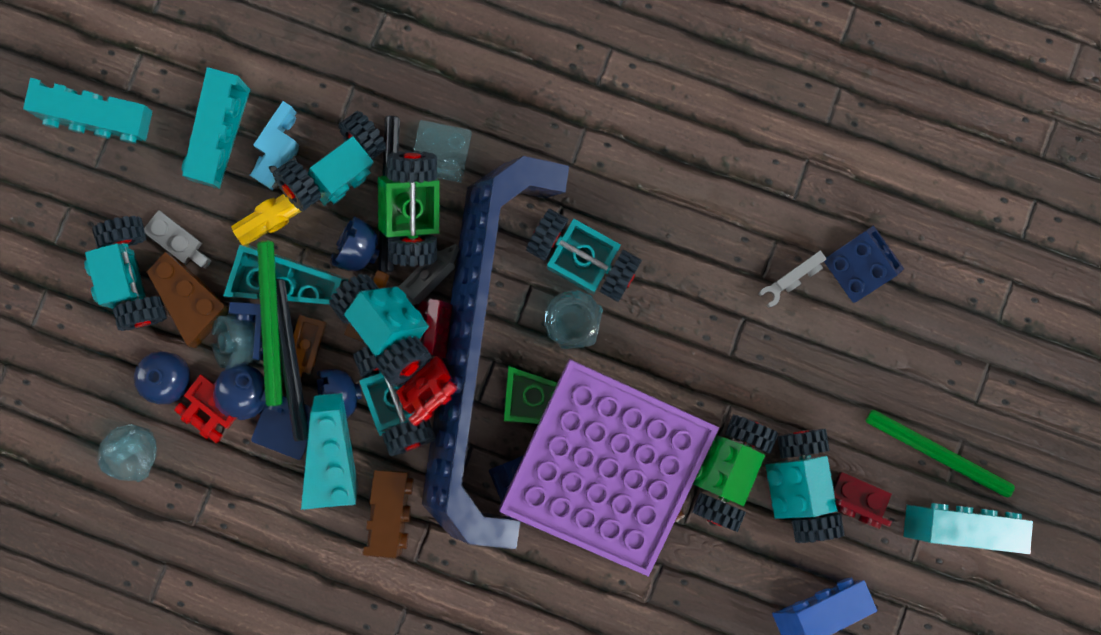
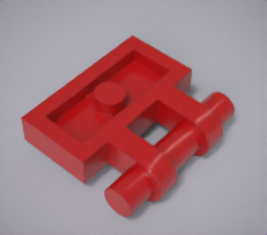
(421, 386)
(202, 398)

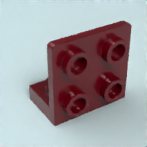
(438, 317)
(861, 498)

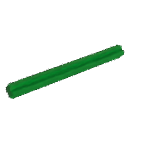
(269, 323)
(940, 453)

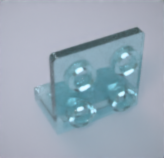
(449, 145)

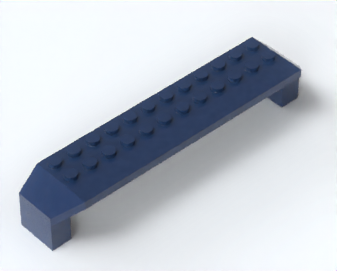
(442, 487)

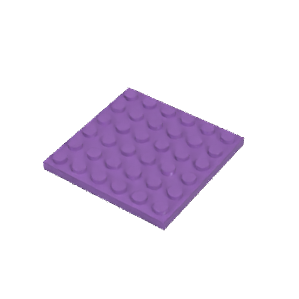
(608, 468)

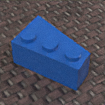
(827, 610)

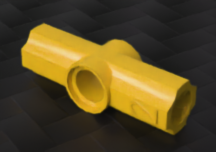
(267, 218)

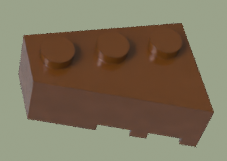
(186, 299)
(388, 514)

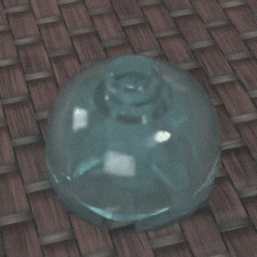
(234, 341)

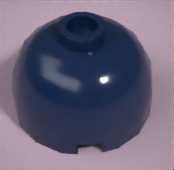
(356, 246)
(162, 377)
(338, 381)
(240, 392)

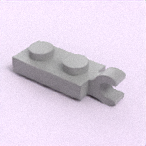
(176, 240)
(791, 280)

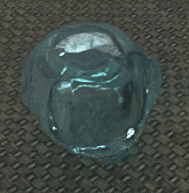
(573, 319)
(127, 453)

